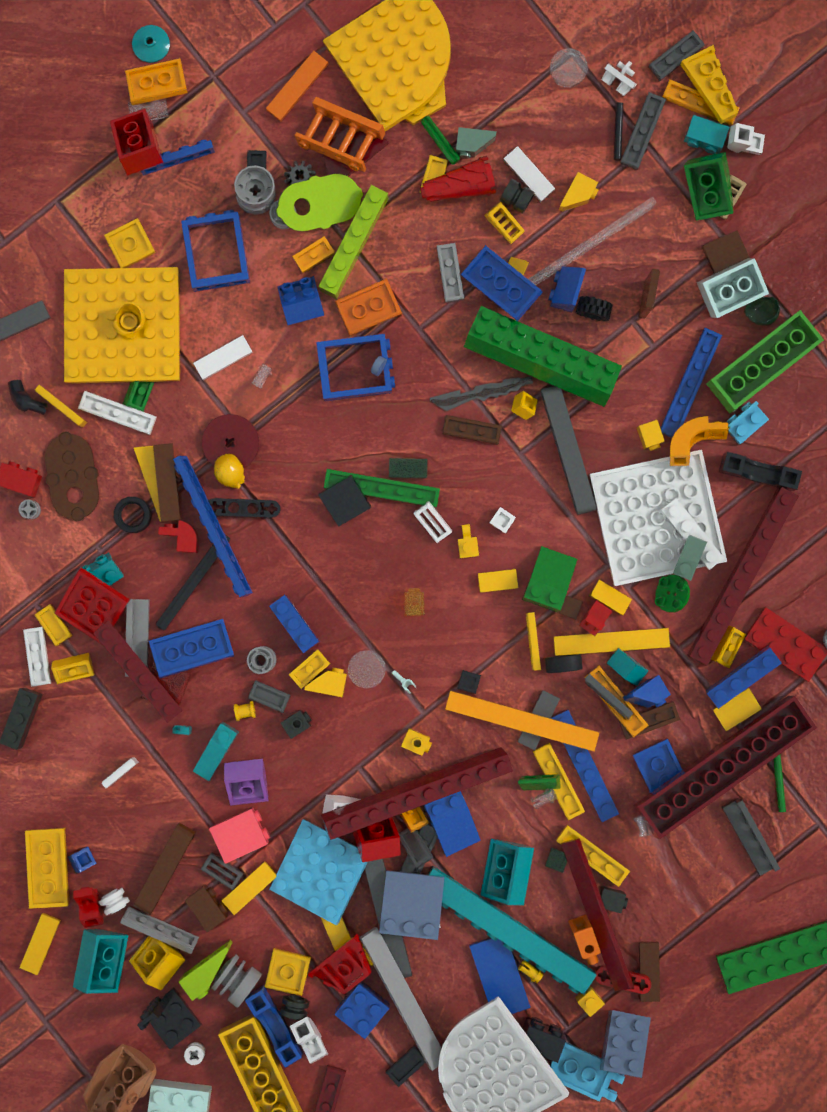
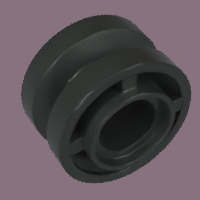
(294, 1007)

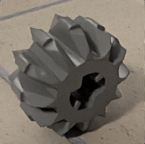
(298, 170)

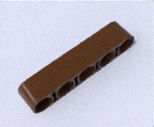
(164, 868)

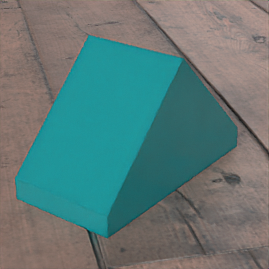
(627, 667)

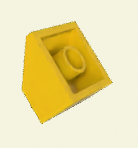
(156, 962)

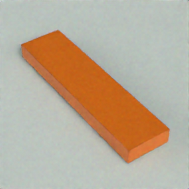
(297, 86)

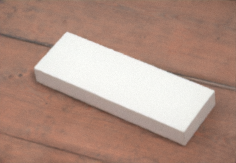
(529, 174)
(223, 357)
(37, 656)

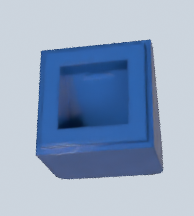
(82, 860)

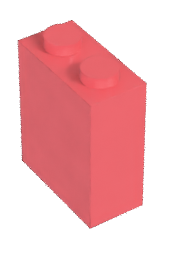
(239, 835)

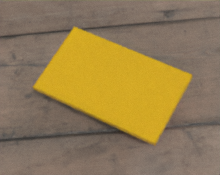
(737, 709)

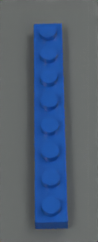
(210, 521)

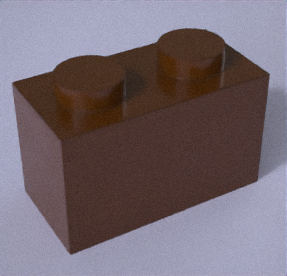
(207, 908)

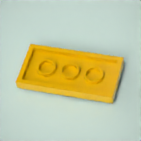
(47, 868)

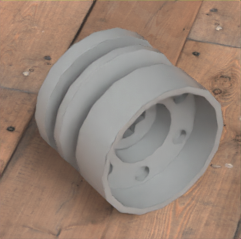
(255, 179)
(236, 980)

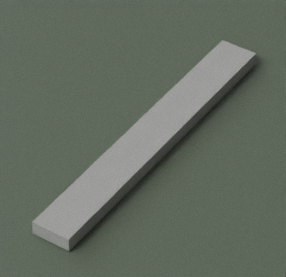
(402, 997)

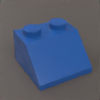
(567, 288)

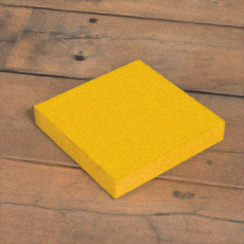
(129, 243)
(287, 972)

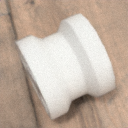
(197, 1050)

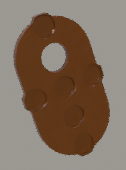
(71, 465)

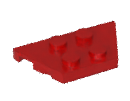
(344, 966)

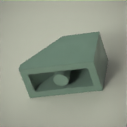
(473, 141)
(690, 557)

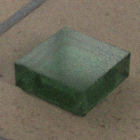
(556, 860)

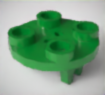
(675, 585)

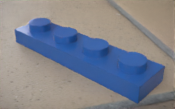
(183, 155)

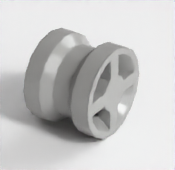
(25, 509)

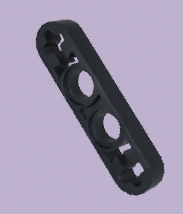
(243, 507)

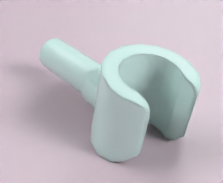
(405, 682)

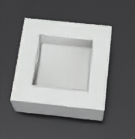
(502, 520)

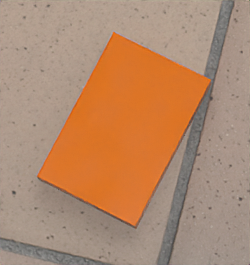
(368, 307)

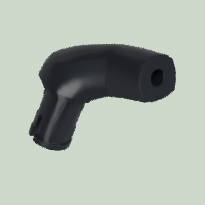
(23, 400)

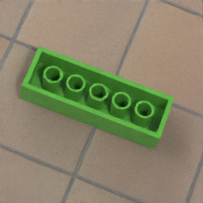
(765, 361)

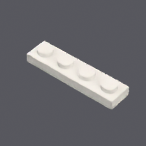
(687, 526)

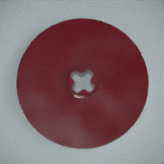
(230, 427)

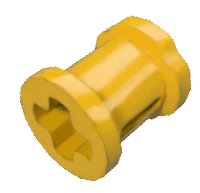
(244, 711)

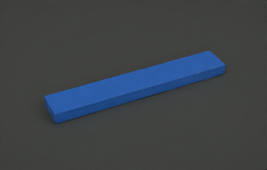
(690, 382)

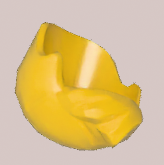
(129, 318)
(229, 471)

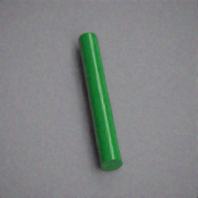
(779, 784)

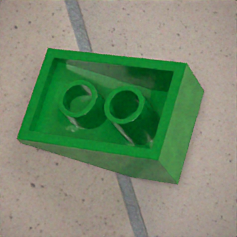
(709, 186)
(550, 579)

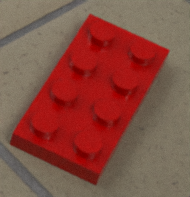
(791, 646)

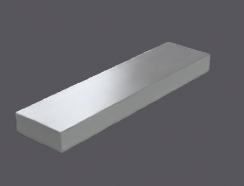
(159, 930)

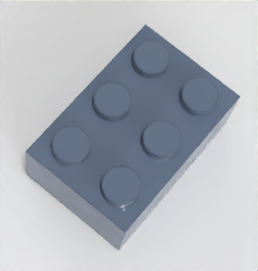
(625, 1043)

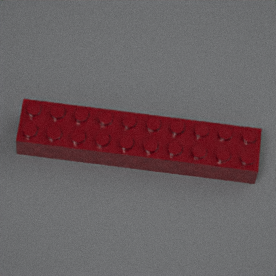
(724, 766)

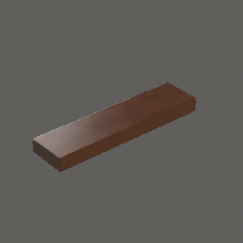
(166, 482)

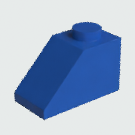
(649, 693)

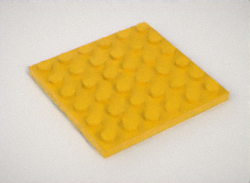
(94, 347)

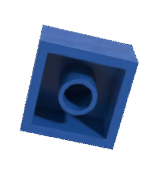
(362, 1009)

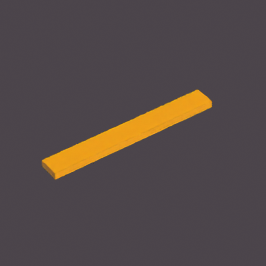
(522, 720)

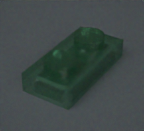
(407, 468)

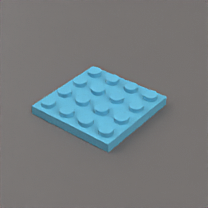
(319, 872)

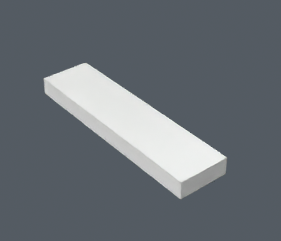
(117, 412)

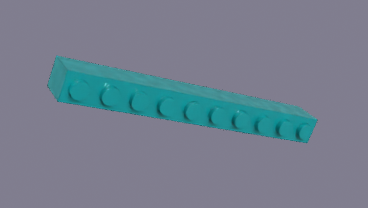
(514, 935)

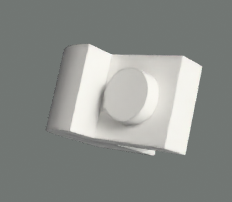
(745, 139)
(310, 1039)

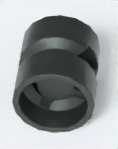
(517, 196)

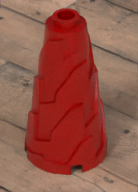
(469, 180)

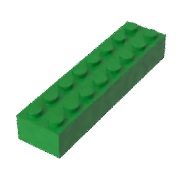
(542, 356)

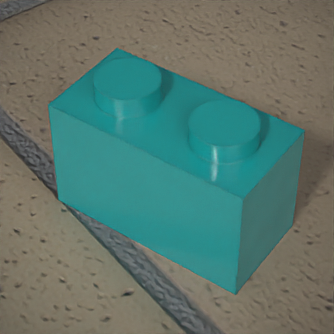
(706, 134)

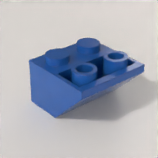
(300, 300)

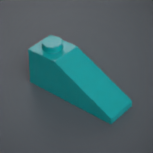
(215, 751)

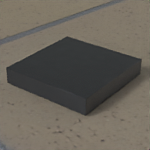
(344, 500)

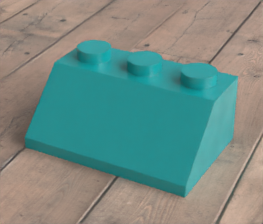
(507, 872)
(100, 961)

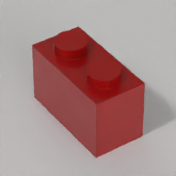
(19, 480)

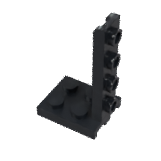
(170, 1018)

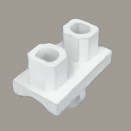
(611, 73)

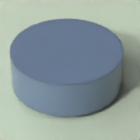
(378, 365)

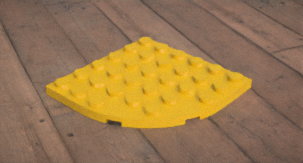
(394, 57)

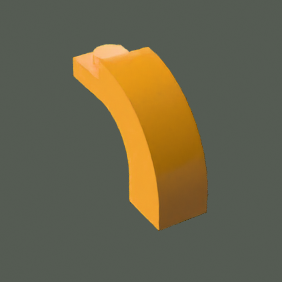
(691, 433)

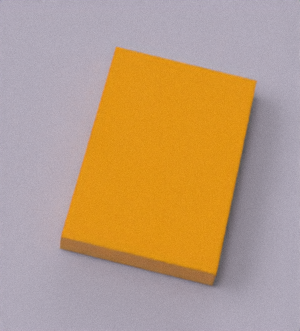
(156, 81)

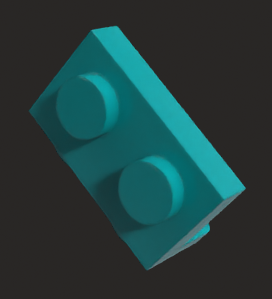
(105, 569)

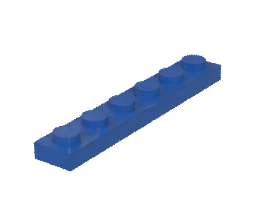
(589, 775)

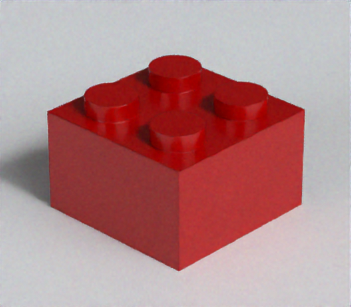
(378, 841)

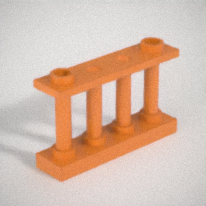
(340, 115)

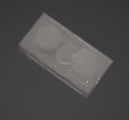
(155, 109)

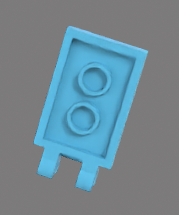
(582, 1073)

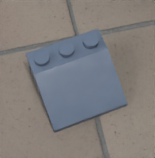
(412, 905)

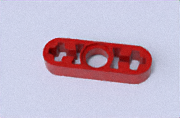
(636, 988)

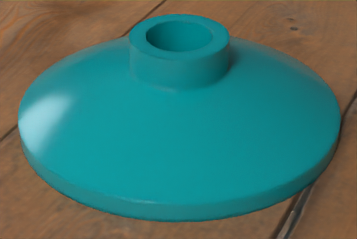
(150, 52)

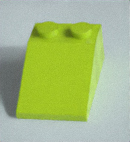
(198, 979)

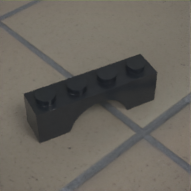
(759, 472)

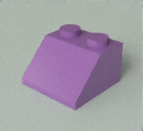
(246, 782)

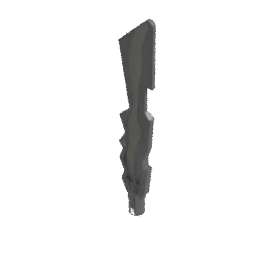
(453, 399)

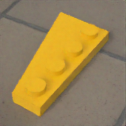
(708, 79)
(147, 463)

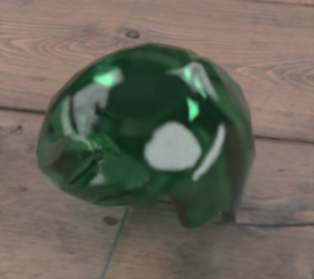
(763, 311)

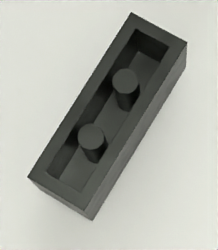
(20, 718)

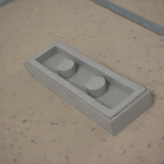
(450, 272)

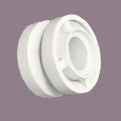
(114, 901)

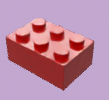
(136, 141)

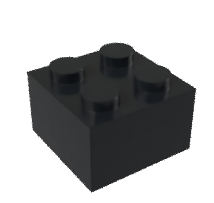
(546, 1038)

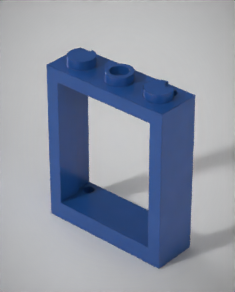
(218, 281)
(389, 381)

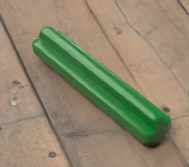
(440, 140)

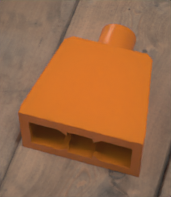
(585, 939)

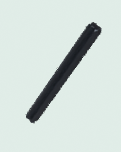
(188, 588)

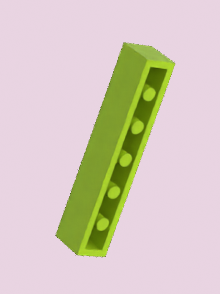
(353, 242)

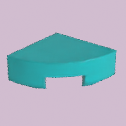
(179, 729)

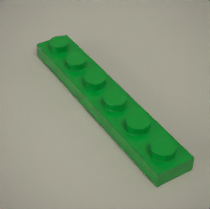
(387, 488)

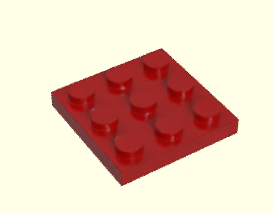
(91, 604)

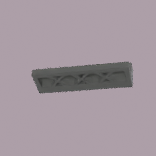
(750, 836)

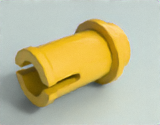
(533, 973)

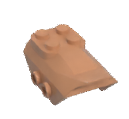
(119, 1081)

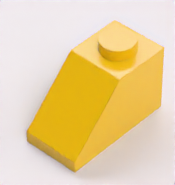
(579, 193)
(329, 683)

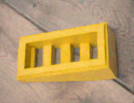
(494, 221)

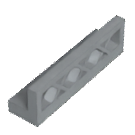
(138, 628)

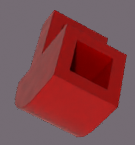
(186, 536)
(595, 618)
(89, 908)

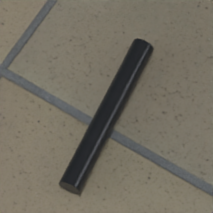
(618, 131)

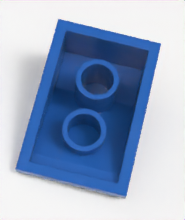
(452, 823)

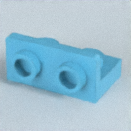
(746, 423)

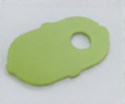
(330, 200)

